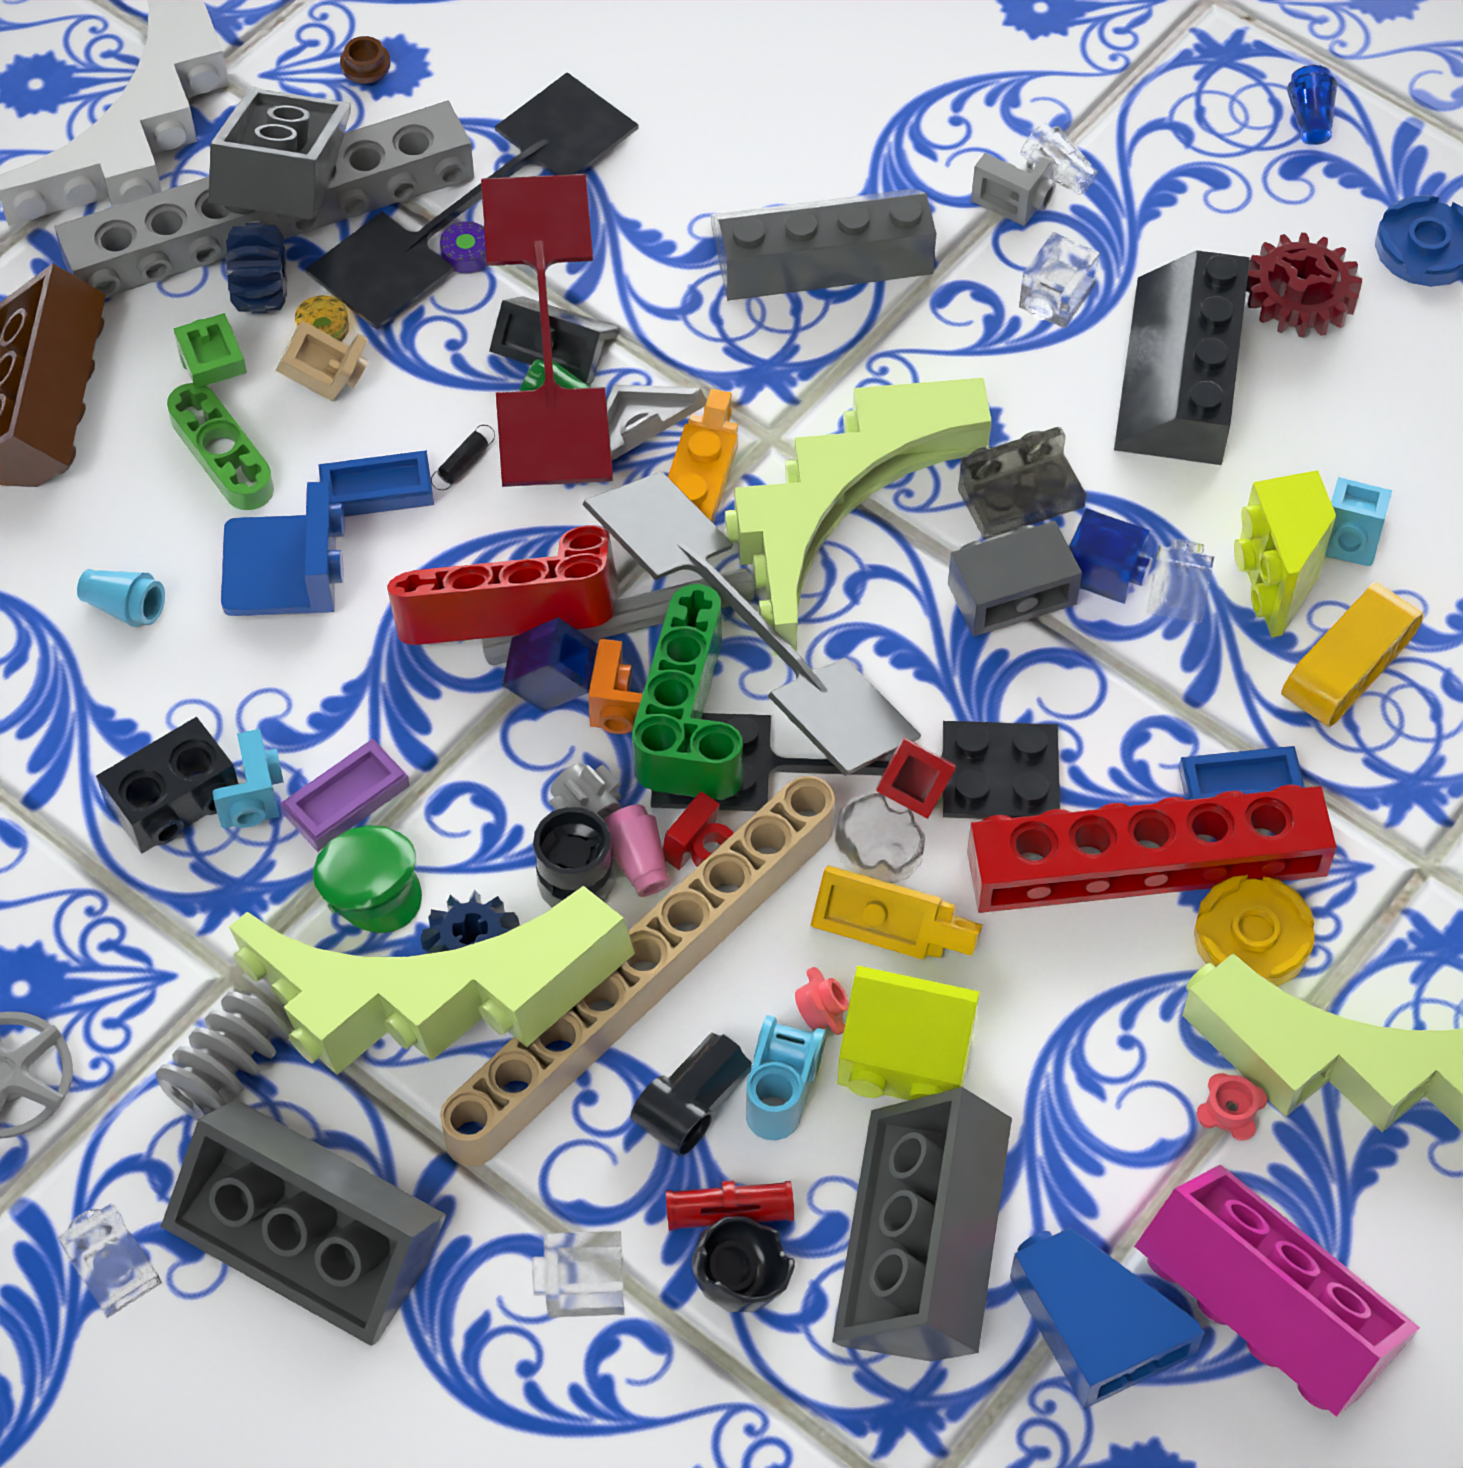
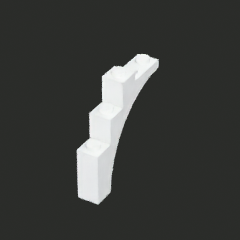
(149, 117)

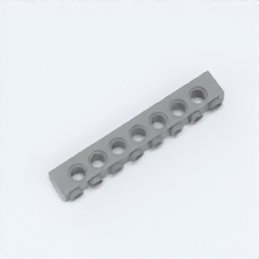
(183, 231)

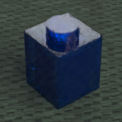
(1110, 555)
(550, 664)

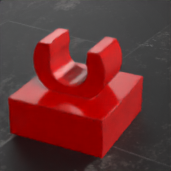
(692, 831)

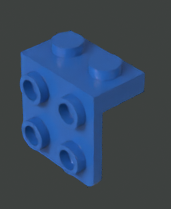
(284, 560)

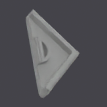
(644, 411)

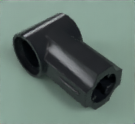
(682, 1106)

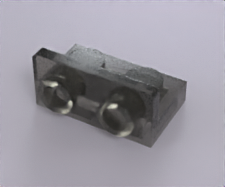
(1019, 483)

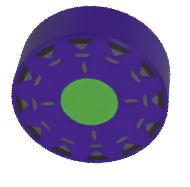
(464, 246)

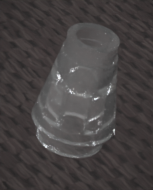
(1070, 165)

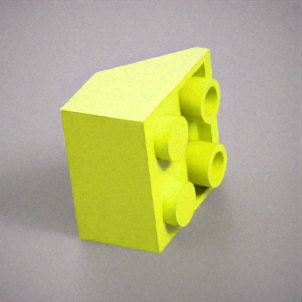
(1284, 544)

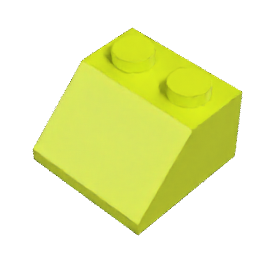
(905, 1035)

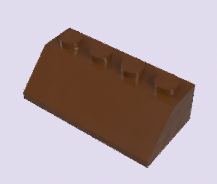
(44, 372)

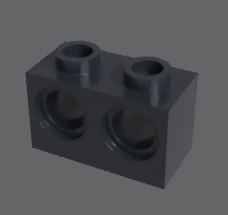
(161, 775)

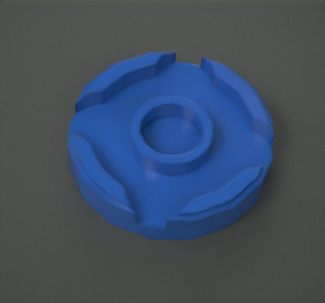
(1422, 241)

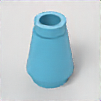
(123, 594)

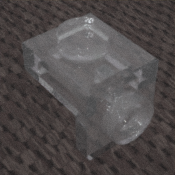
(1180, 581)

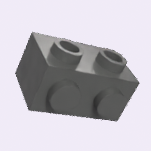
(1014, 577)

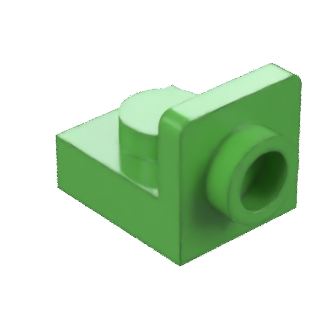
(209, 350)

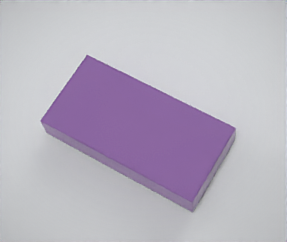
(345, 794)

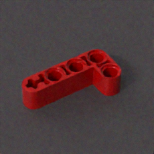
(509, 595)

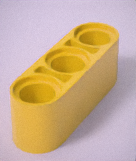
(1352, 654)

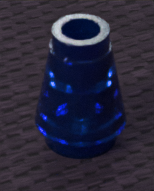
(1313, 102)

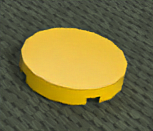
(1259, 923)

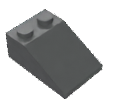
(277, 154)

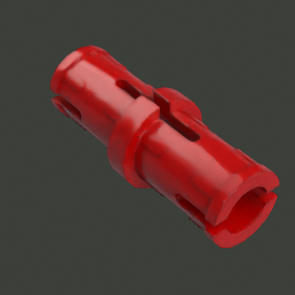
(708, 1206)

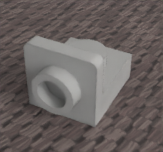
(1010, 190)

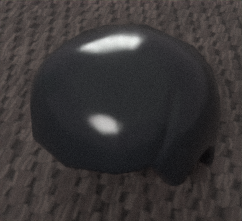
(741, 1264)

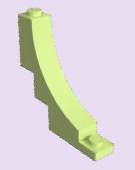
(1299, 1048)

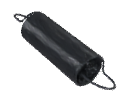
(463, 457)

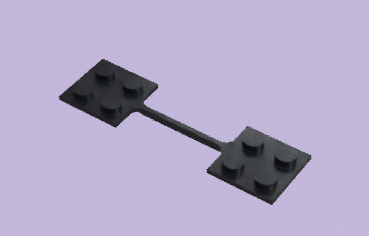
(389, 267)
(997, 770)

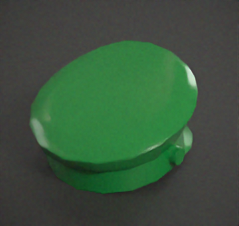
(370, 878)

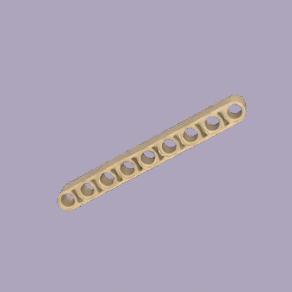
(638, 991)

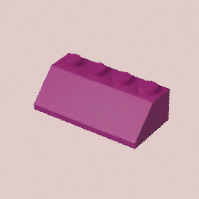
(1275, 1288)

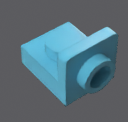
(1358, 521)

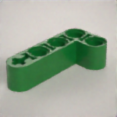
(670, 739)

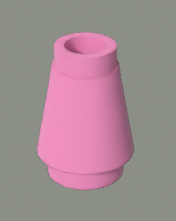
(638, 849)

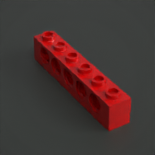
(1125, 868)

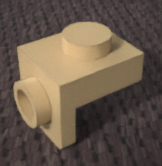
(322, 361)

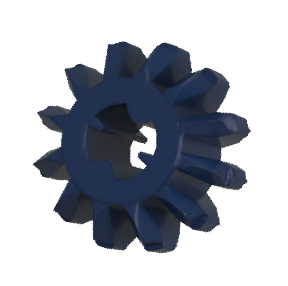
(256, 268)
(466, 923)

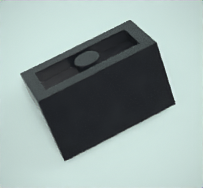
(574, 337)

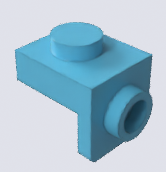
(255, 800)

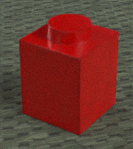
(915, 777)

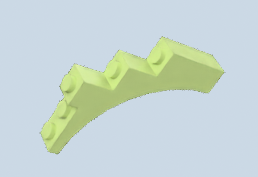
(883, 439)
(430, 1000)

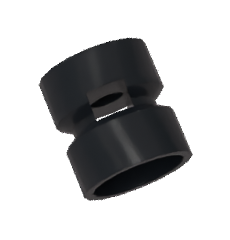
(572, 852)

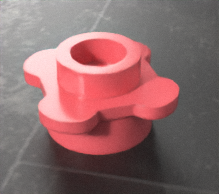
(822, 1002)
(1235, 1090)

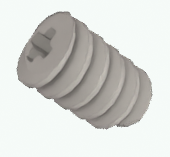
(220, 1052)

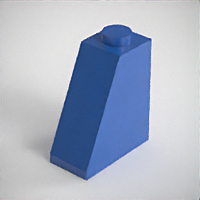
(1099, 1315)

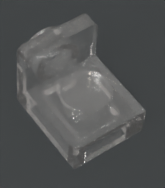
(108, 1259)

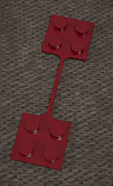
(552, 430)

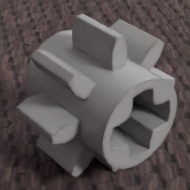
(587, 789)

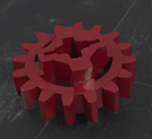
(1303, 284)

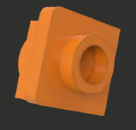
(609, 696)

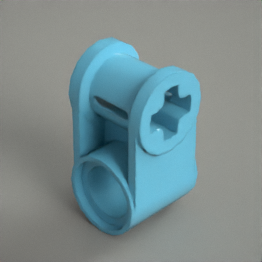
(782, 1068)

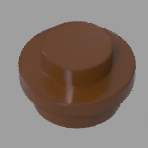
(364, 60)

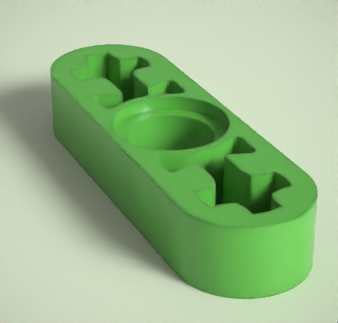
(220, 467)

